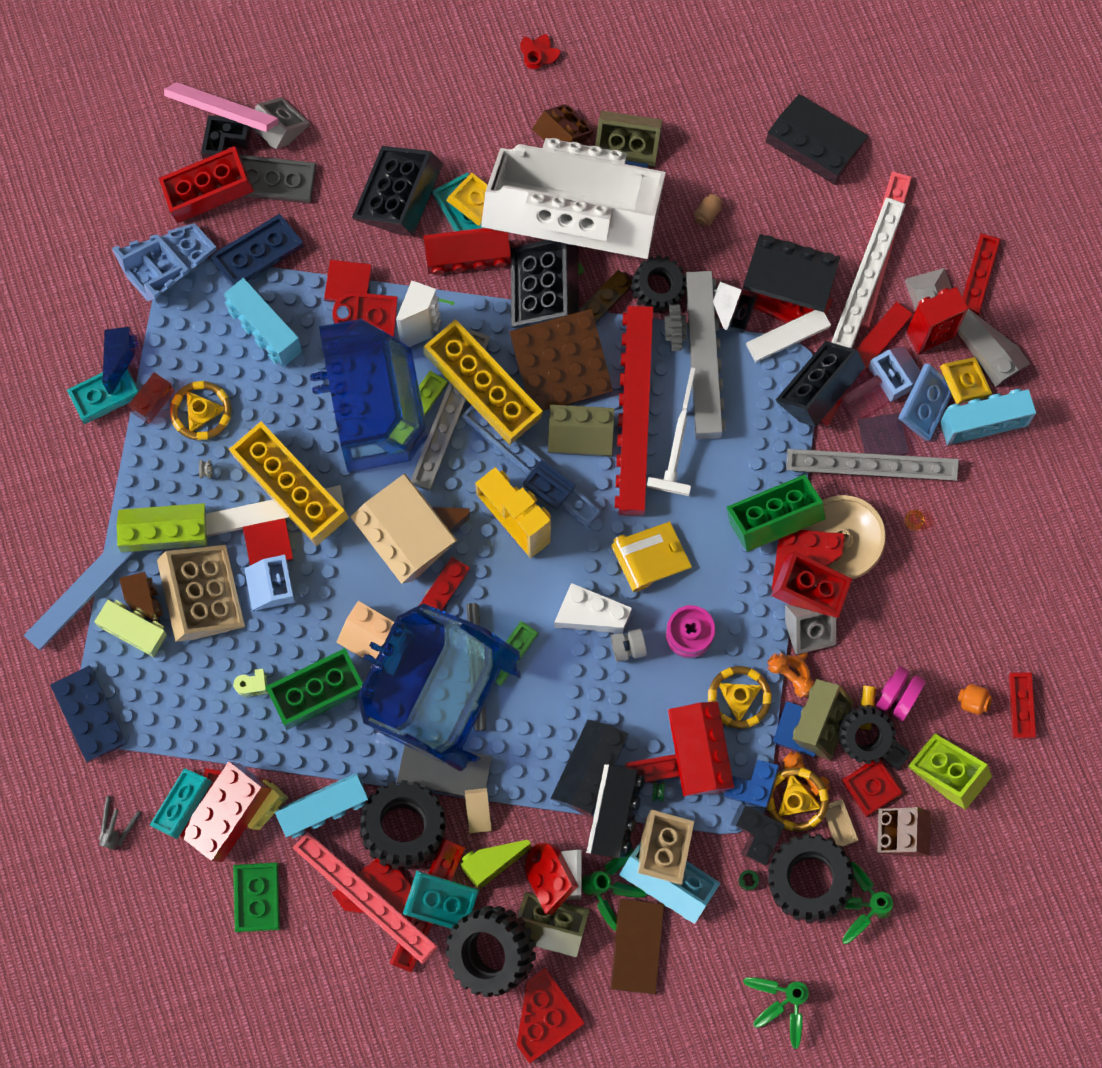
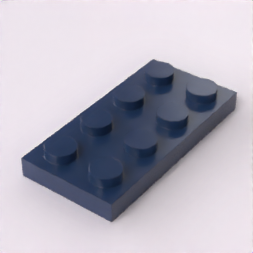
(257, 250)
(88, 714)

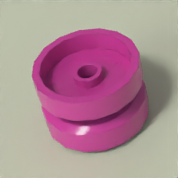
(693, 619)
(897, 691)

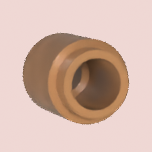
(708, 210)

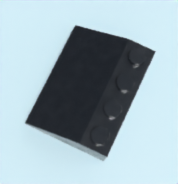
(815, 138)
(398, 189)
(791, 272)
(543, 282)

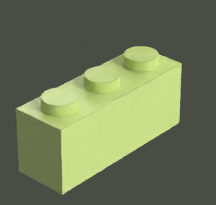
(131, 627)

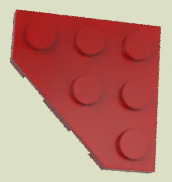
(816, 545)
(385, 881)
(545, 1017)

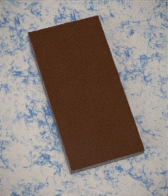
(637, 946)

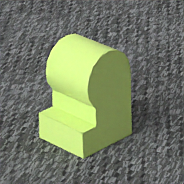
(252, 685)

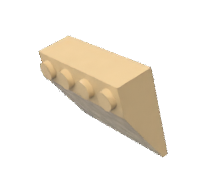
(403, 529)
(200, 592)

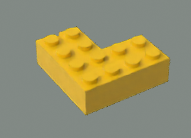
(515, 511)

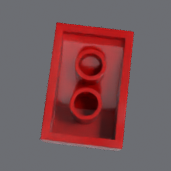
(811, 585)

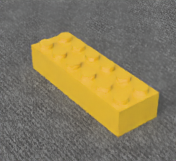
(482, 382)
(288, 483)

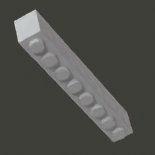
(703, 355)

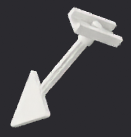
(669, 482)

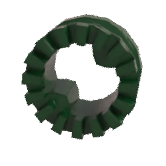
(659, 791)
(741, 882)

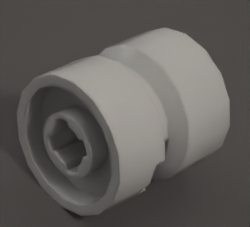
(635, 642)

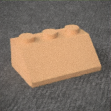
(362, 628)

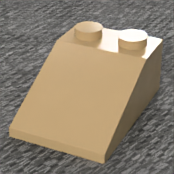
(665, 846)

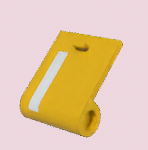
(650, 555)

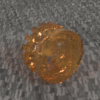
(918, 514)

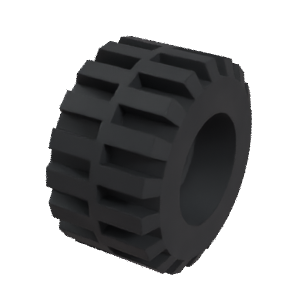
(665, 269)
(879, 746)

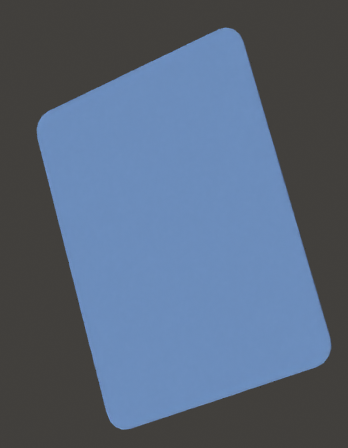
(185, 694)

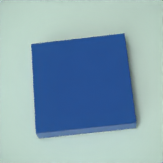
(784, 733)

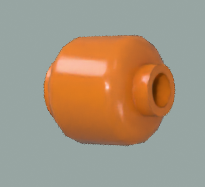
(975, 699)

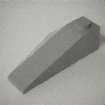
(993, 351)

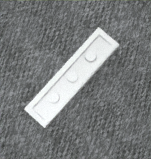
(788, 335)

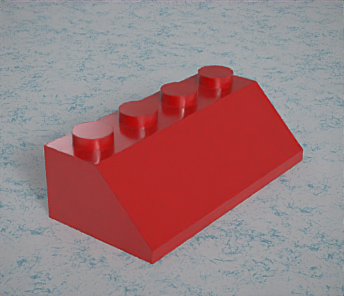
(206, 185)
(466, 250)
(701, 749)

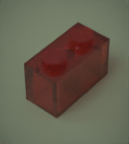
(151, 398)

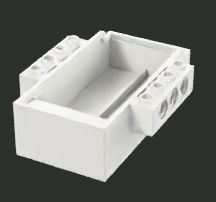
(574, 197)

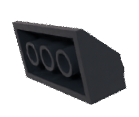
(821, 383)
(583, 773)
(616, 811)

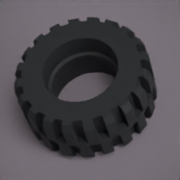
(410, 798)
(811, 848)
(466, 960)

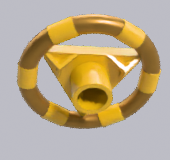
(200, 410)
(741, 696)
(798, 799)

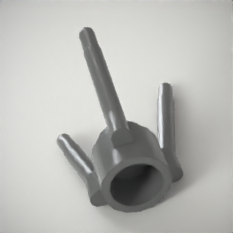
(108, 837)

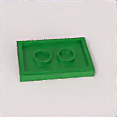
(256, 897)

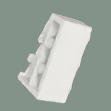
(591, 612)

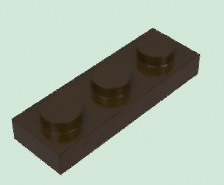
(608, 295)

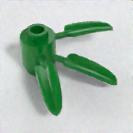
(600, 882)
(856, 904)
(777, 1008)

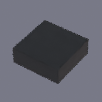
(897, 756)

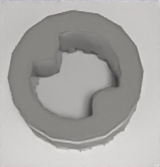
(204, 469)

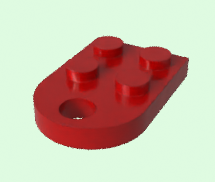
(373, 308)
(549, 876)

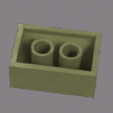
(631, 135)
(580, 430)
(821, 718)
(554, 932)

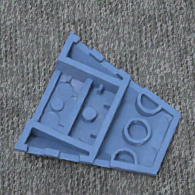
(163, 259)

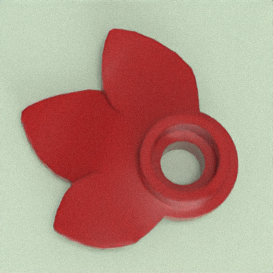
(539, 50)

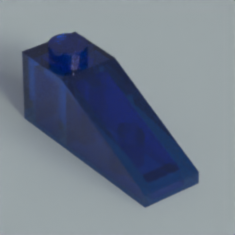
(118, 354)

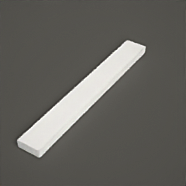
(868, 273)
(236, 518)

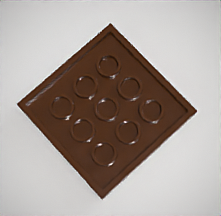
(561, 360)

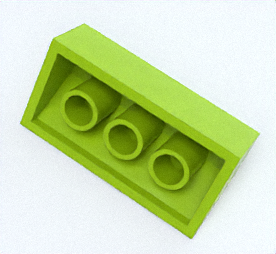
(161, 527)

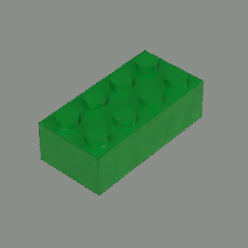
(776, 513)
(315, 689)

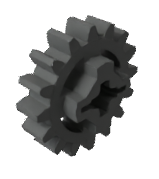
(675, 327)

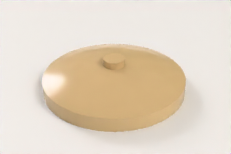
(863, 533)

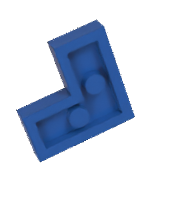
(758, 789)

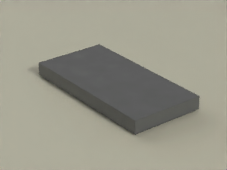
(280, 178)
(440, 777)

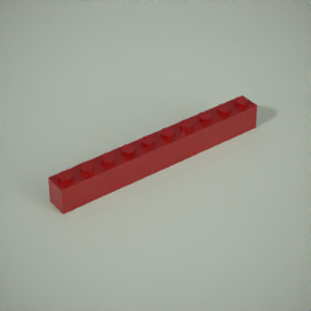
(635, 411)

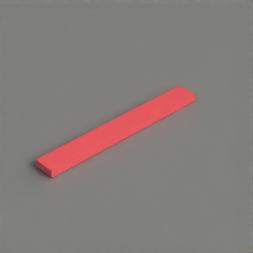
(896, 190)
(365, 898)

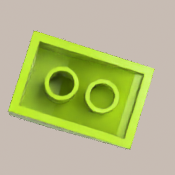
(951, 771)
(490, 862)

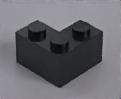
(224, 133)
(763, 833)

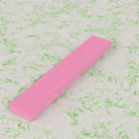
(221, 106)

